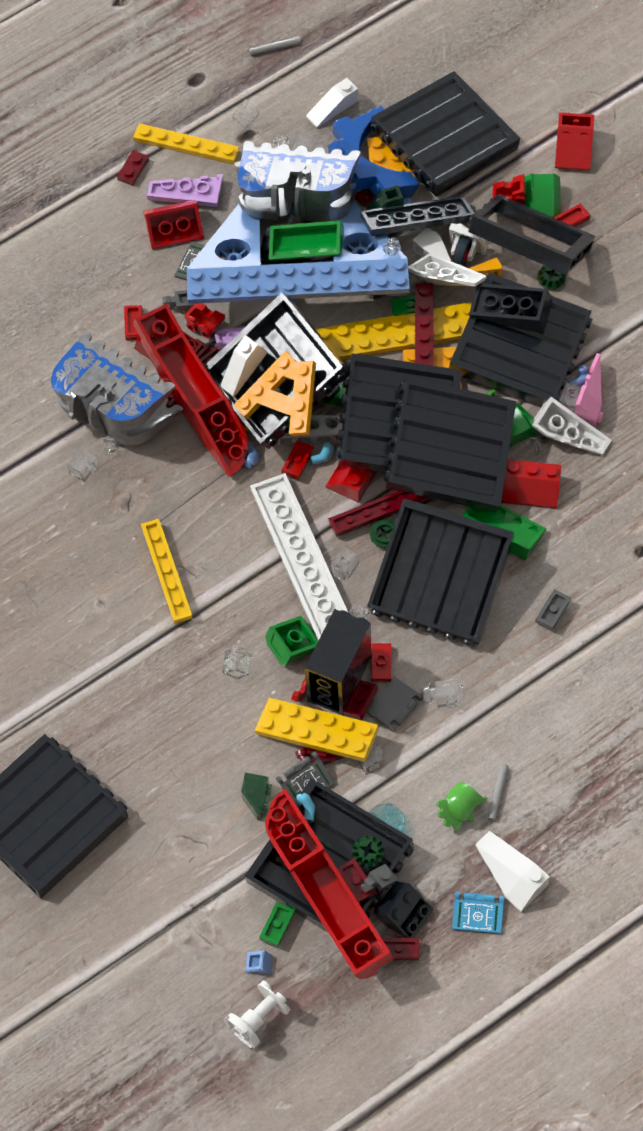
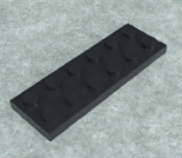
(417, 215)

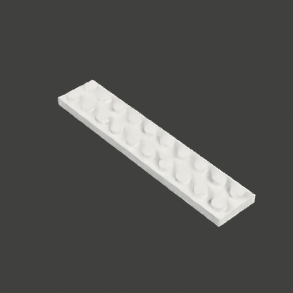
(298, 550)

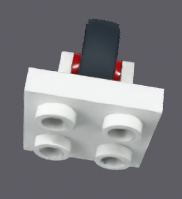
(465, 244)

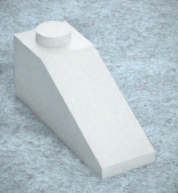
(333, 103)
(430, 242)
(242, 364)

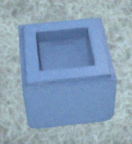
(259, 962)

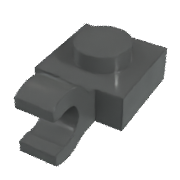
(178, 300)
(379, 878)

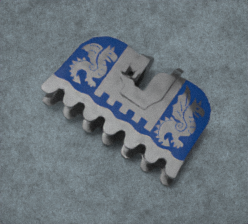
(285, 178)
(111, 393)

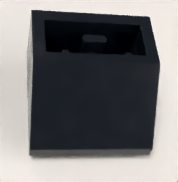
(403, 910)

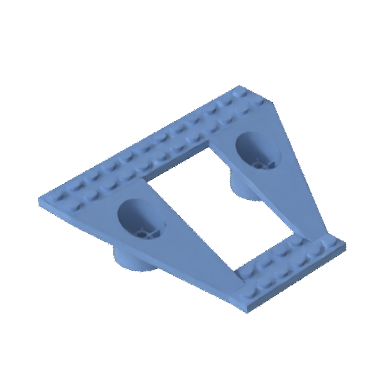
(245, 278)

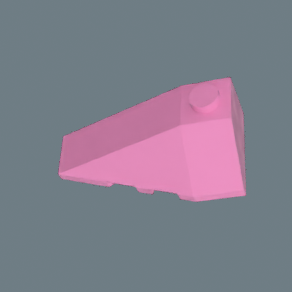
(590, 398)

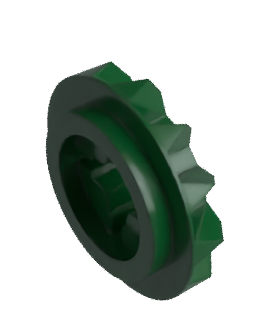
(555, 282)
(375, 532)
(372, 859)

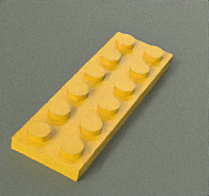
(317, 729)

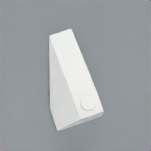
(444, 272)
(564, 426)
(515, 873)

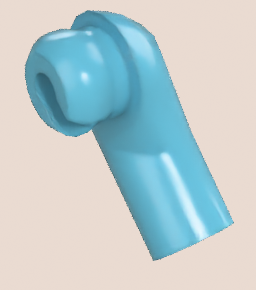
(325, 454)
(305, 800)

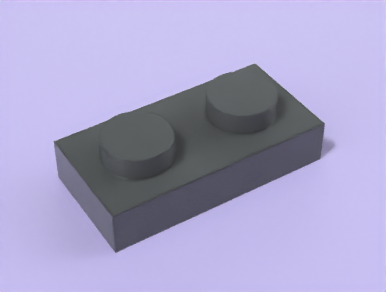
(553, 610)

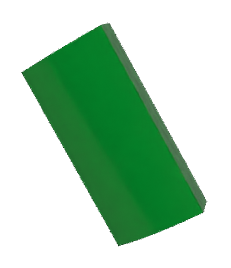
(306, 240)
(526, 531)

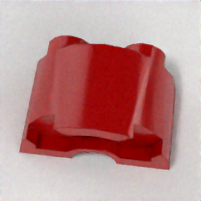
(513, 190)
(203, 320)

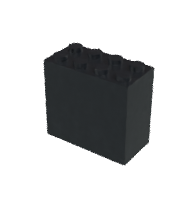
(338, 661)

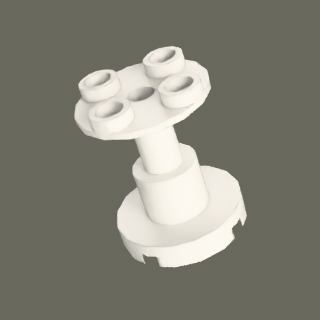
(252, 1020)

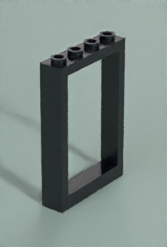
(526, 246)

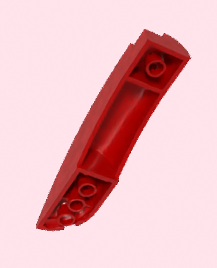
(194, 390)
(325, 888)

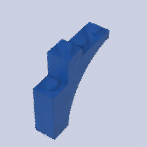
(353, 130)
(376, 178)

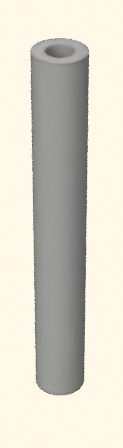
(273, 46)
(497, 792)

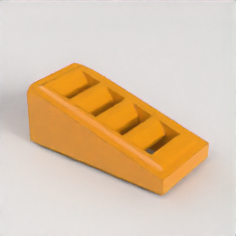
(492, 266)

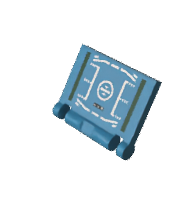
(478, 913)

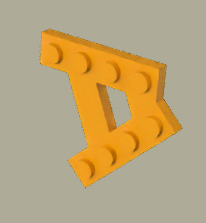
(264, 393)

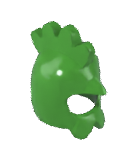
(459, 805)

